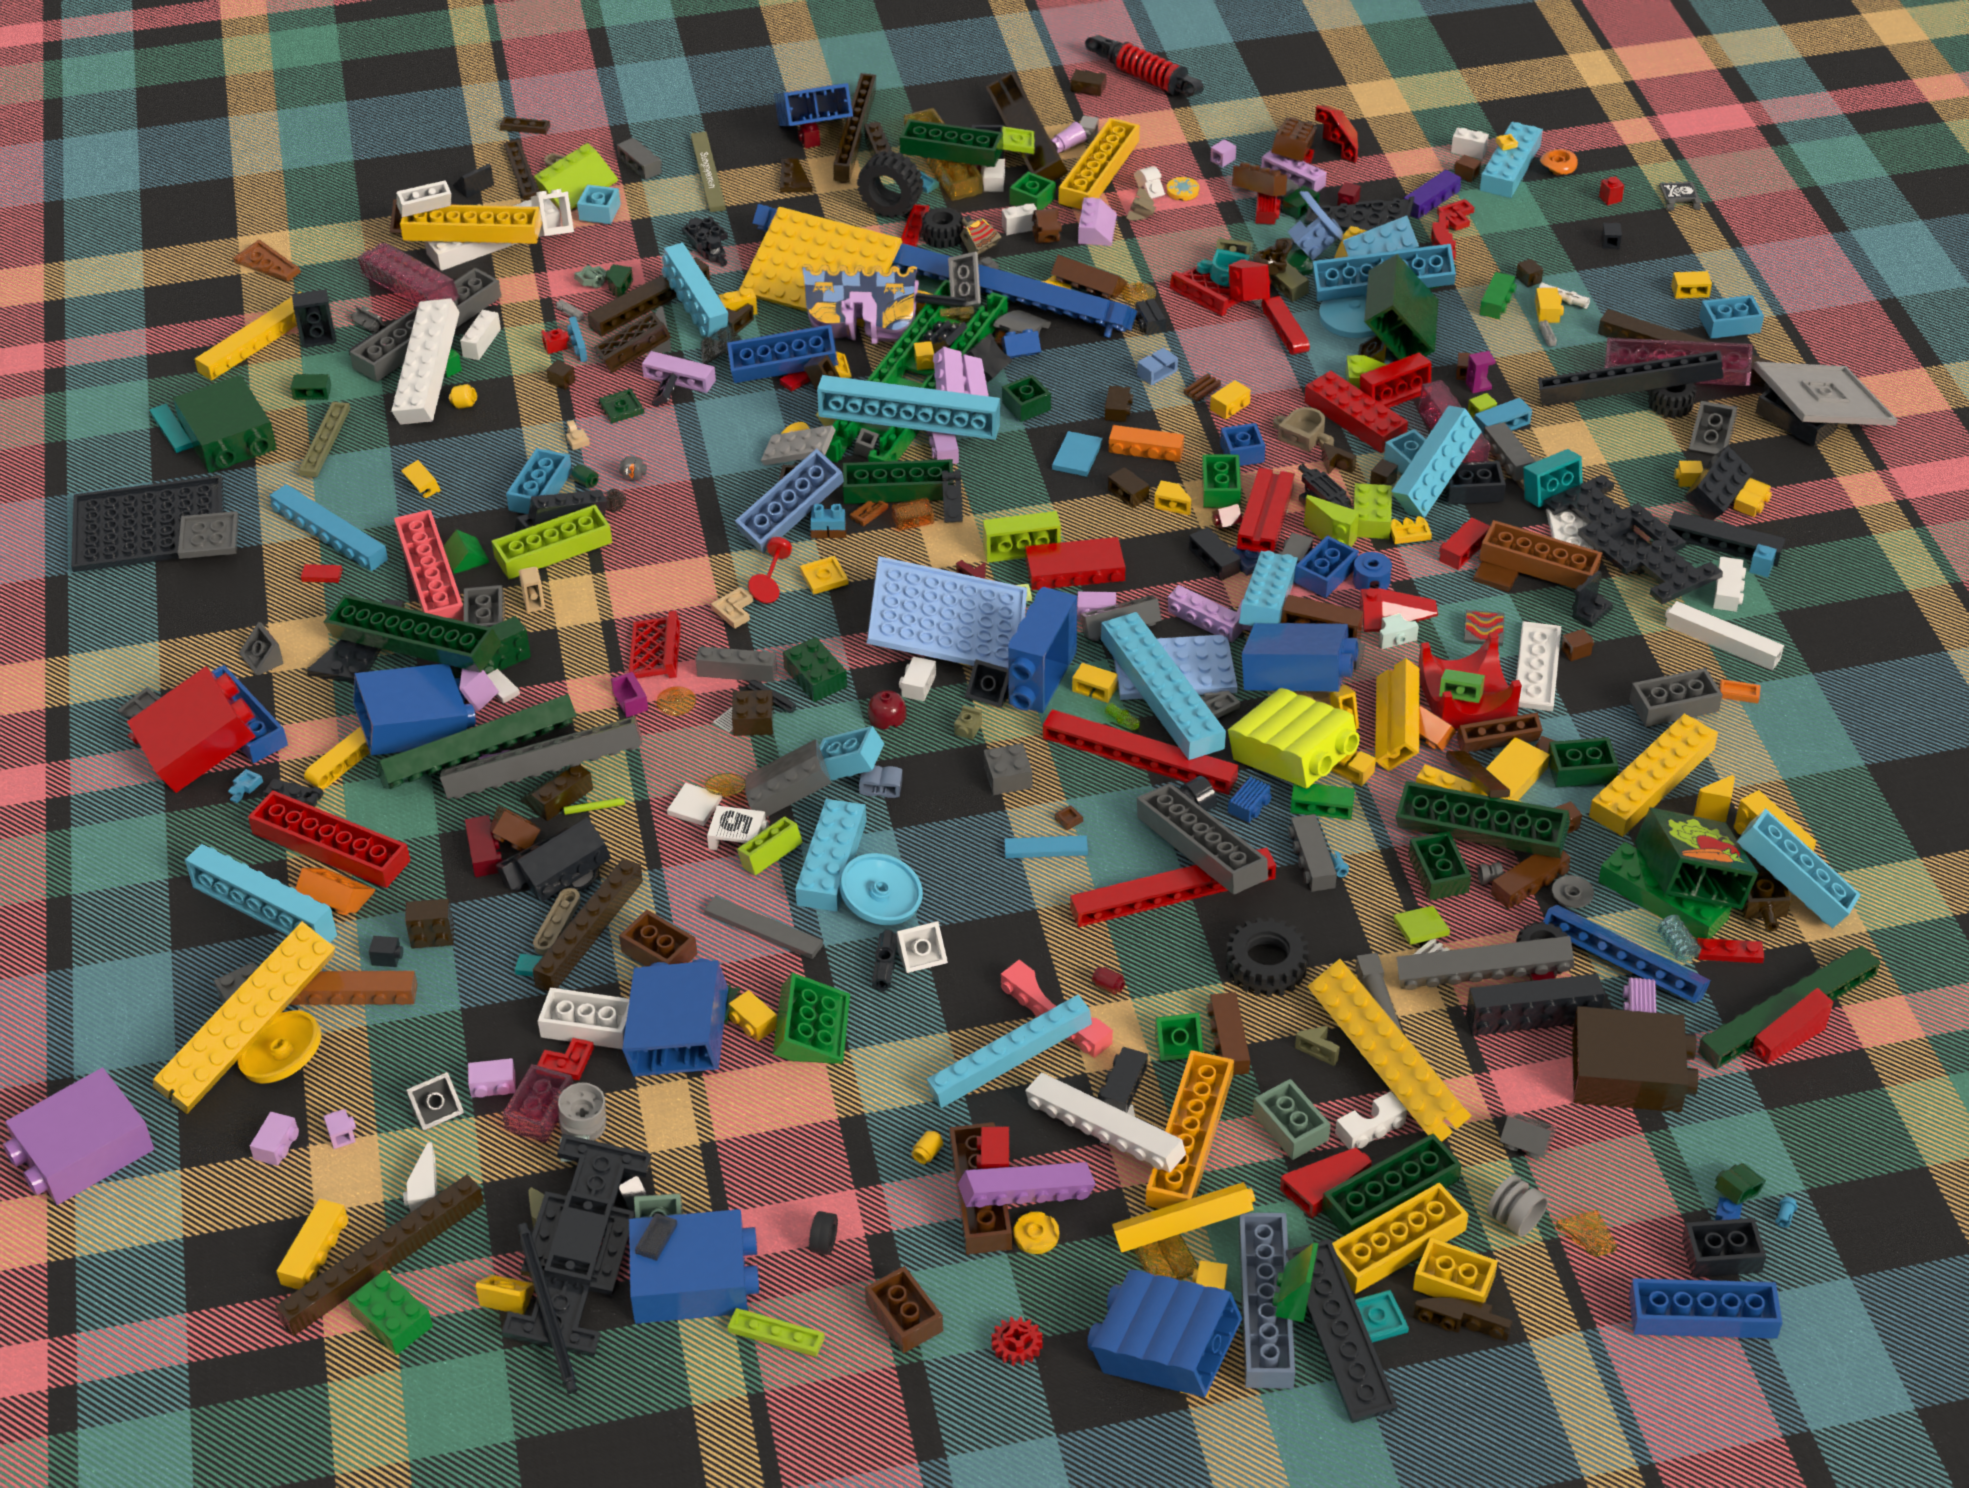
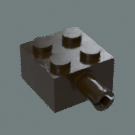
(1767, 900)

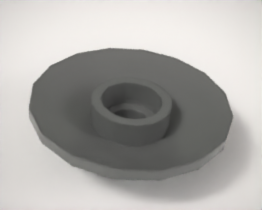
(1572, 891)

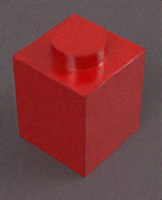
(1611, 190)

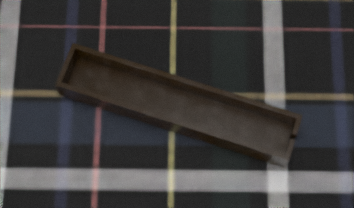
(1019, 114)

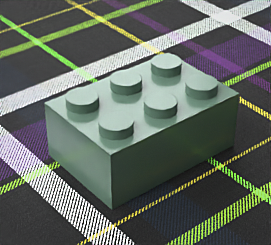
(1291, 1119)

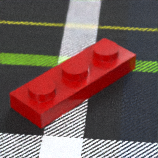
(1730, 950)

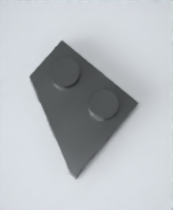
(138, 703)

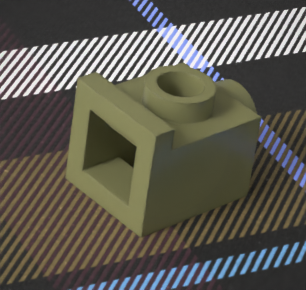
(968, 722)

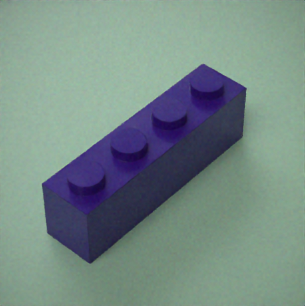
(1434, 193)

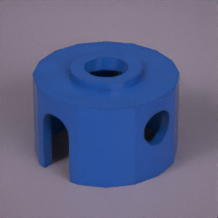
(1372, 567)

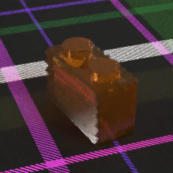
(912, 514)

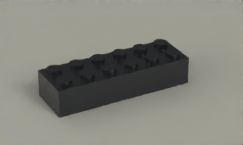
(1531, 1004)

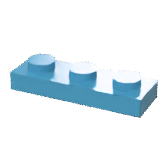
(576, 339)

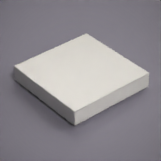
(694, 804)

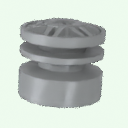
(582, 1111)
(1517, 1205)

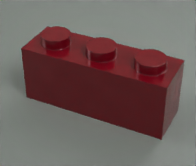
(482, 846)

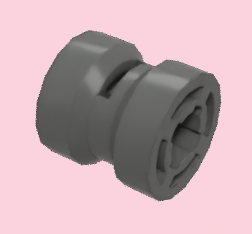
(1488, 873)

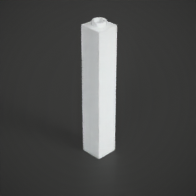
(1724, 635)

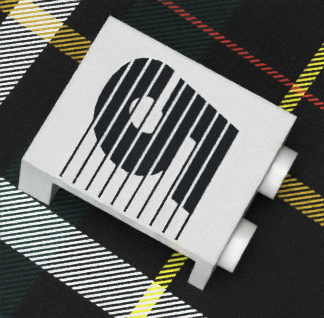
(735, 825)

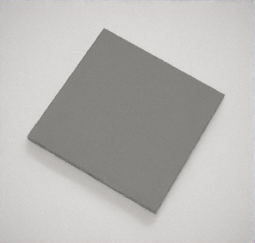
(1824, 393)

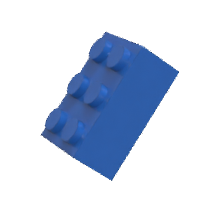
(1325, 566)

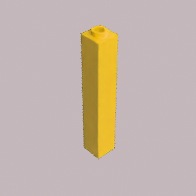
(1183, 1216)

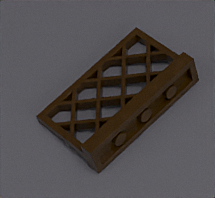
(632, 349)

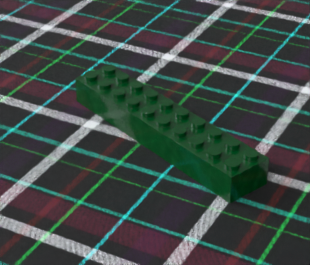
(413, 633)
(474, 741)

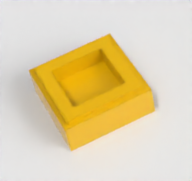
(1506, 142)

